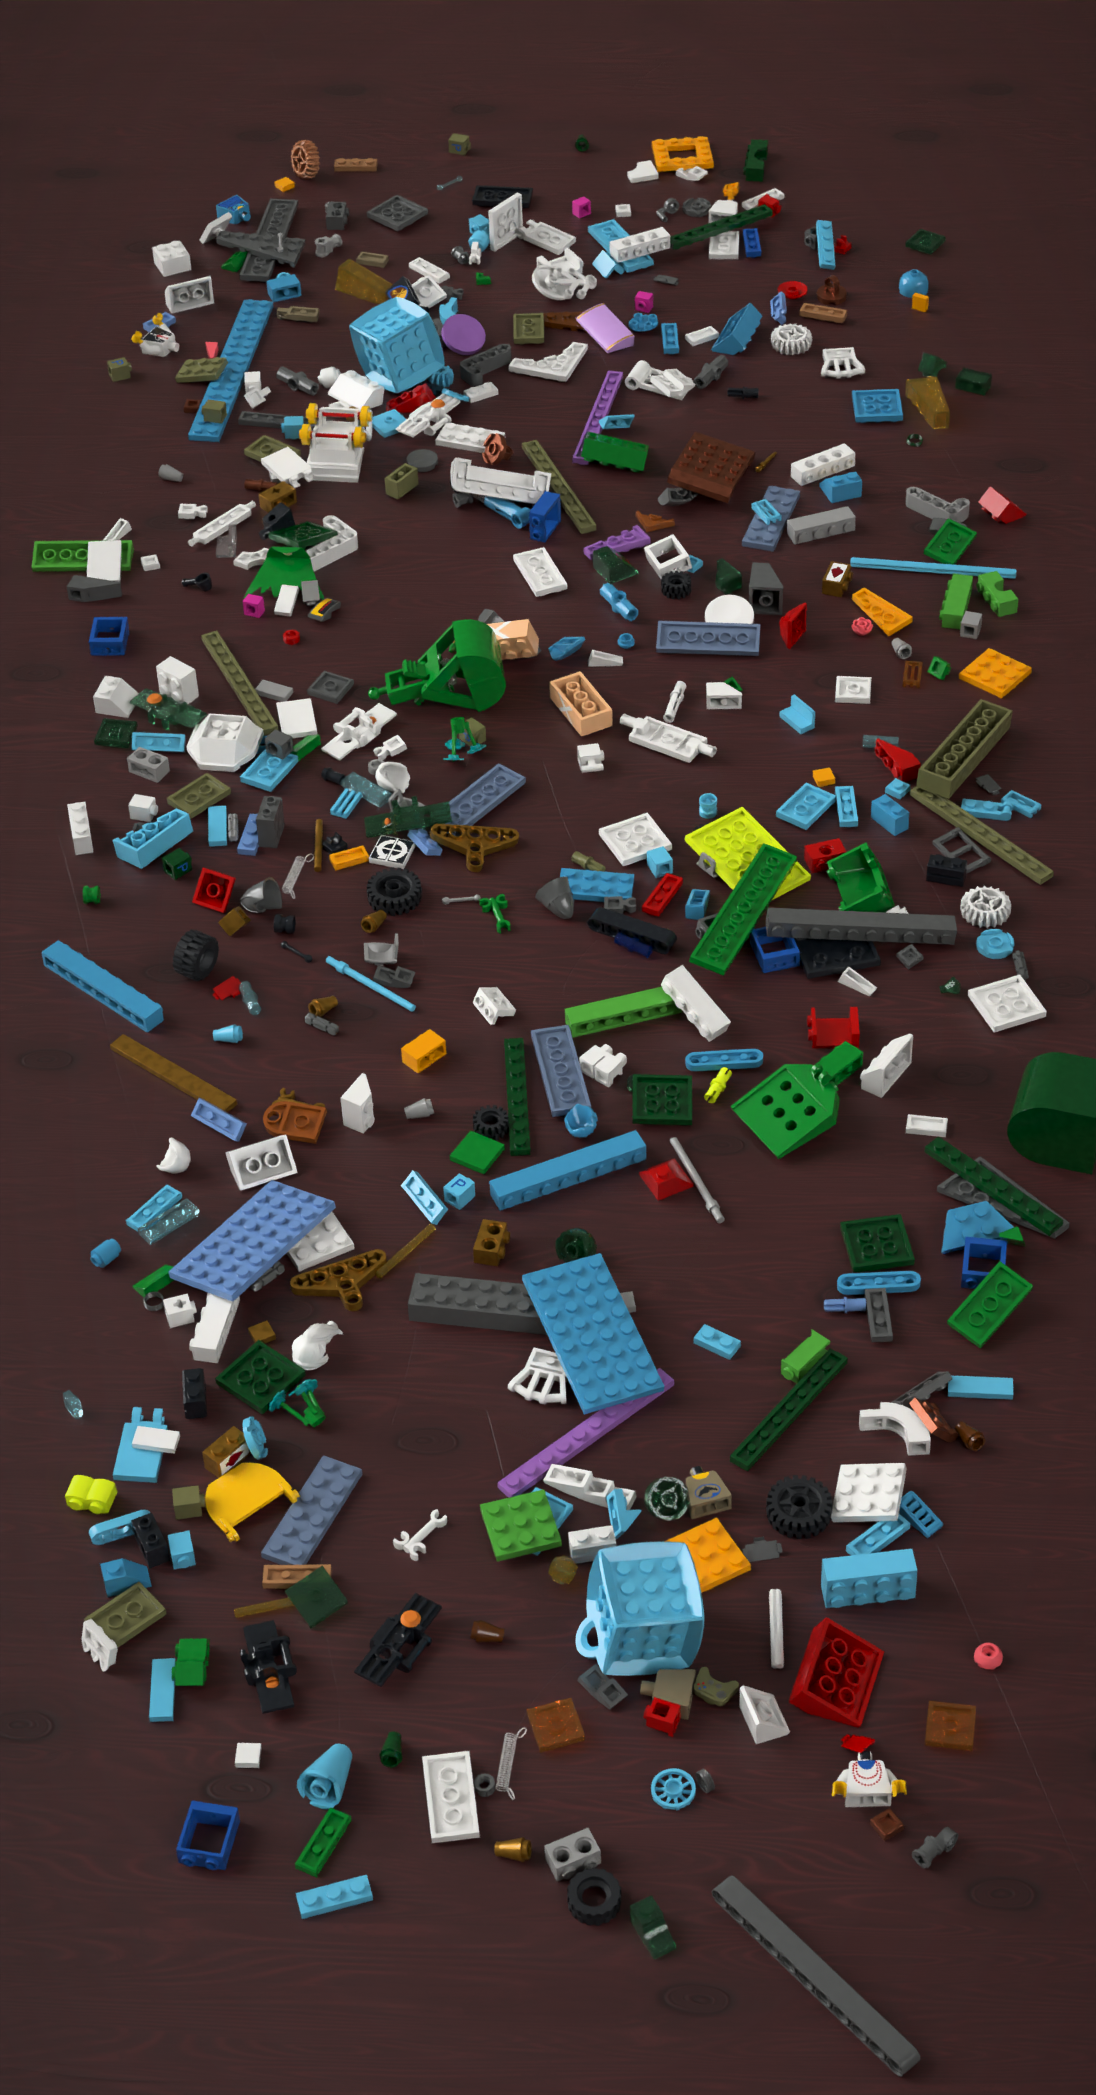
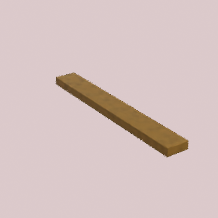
(171, 1073)

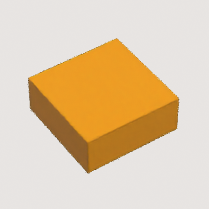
(284, 184)
(920, 302)
(823, 777)

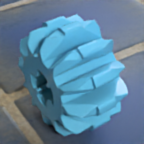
(442, 377)

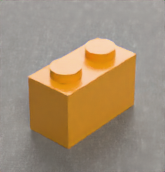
(423, 1051)

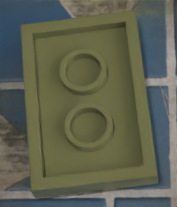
(528, 328)
(201, 370)
(266, 446)
(199, 795)
(128, 1614)

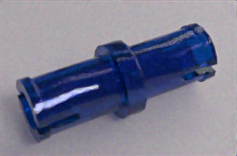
(633, 944)

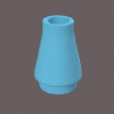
(228, 1034)

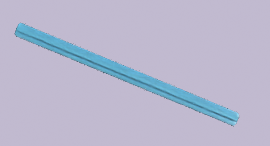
(929, 567)

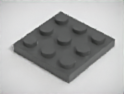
(397, 212)

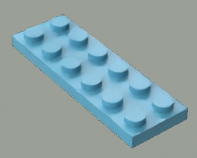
(611, 231)

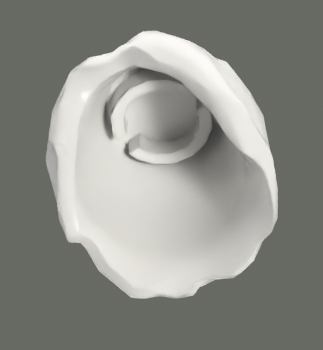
(392, 776)
(176, 1158)

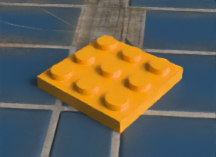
(995, 673)
(713, 1554)

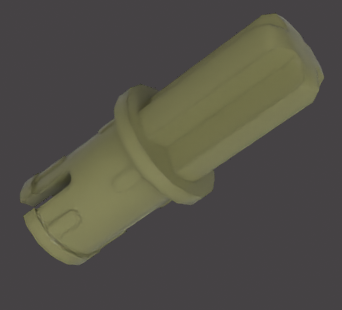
(587, 862)

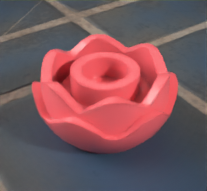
(862, 626)
(988, 1662)

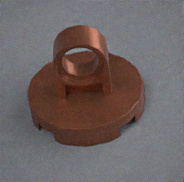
(831, 292)
(496, 449)

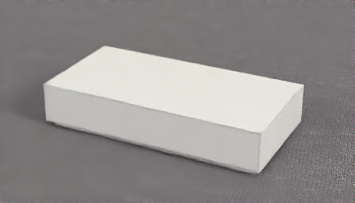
(701, 336)
(286, 600)
(926, 1125)
(156, 1439)

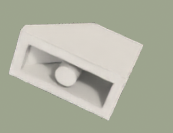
(722, 696)

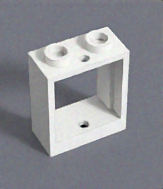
(681, 562)

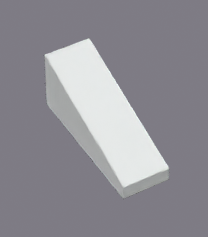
(120, 529)
(604, 659)
(857, 982)

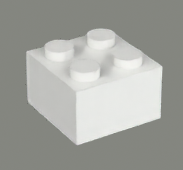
(171, 258)
(177, 680)

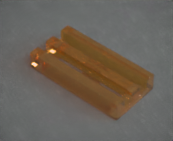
(911, 682)

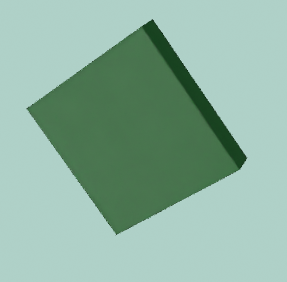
(477, 1152)

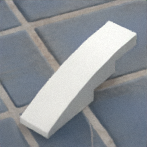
(584, 1486)

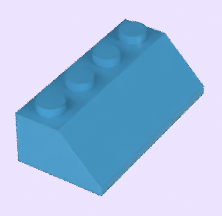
(738, 331)

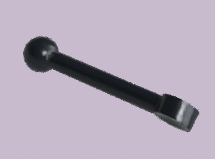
(308, 958)

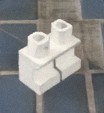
(602, 1064)

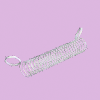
(289, 876)
(512, 1755)

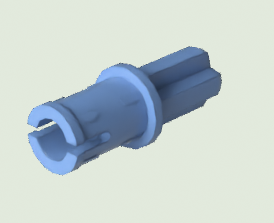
(845, 1305)

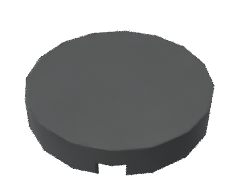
(696, 208)
(423, 460)

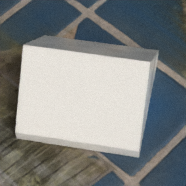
(762, 1715)

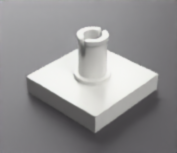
(214, 228)

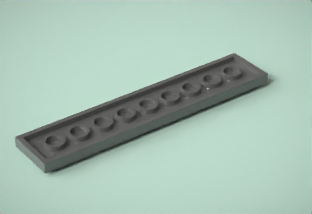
(276, 219)

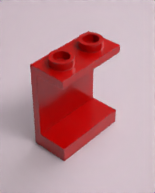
(833, 1031)

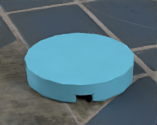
(995, 944)
(254, 1437)

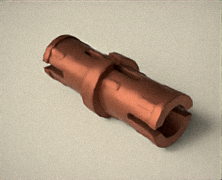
(259, 485)

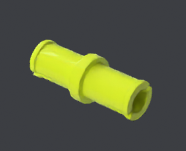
(718, 1085)

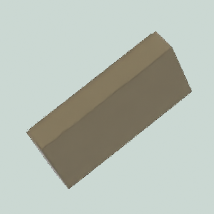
(372, 259)

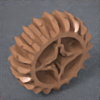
(305, 159)

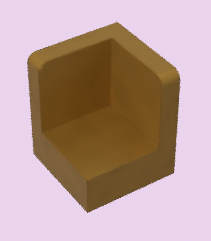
(234, 920)

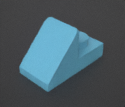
(619, 1516)

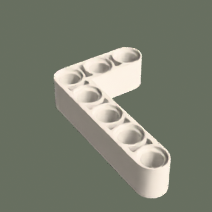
(335, 547)

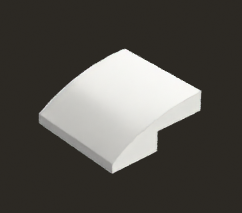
(672, 382)

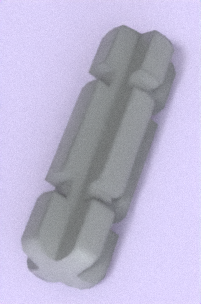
(233, 827)

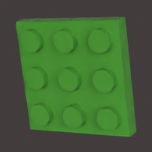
(520, 1525)

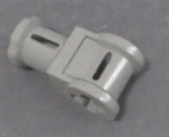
(325, 245)

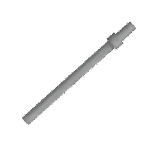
(711, 1204)

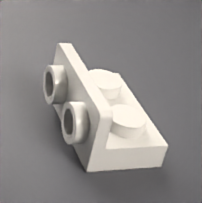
(492, 1004)

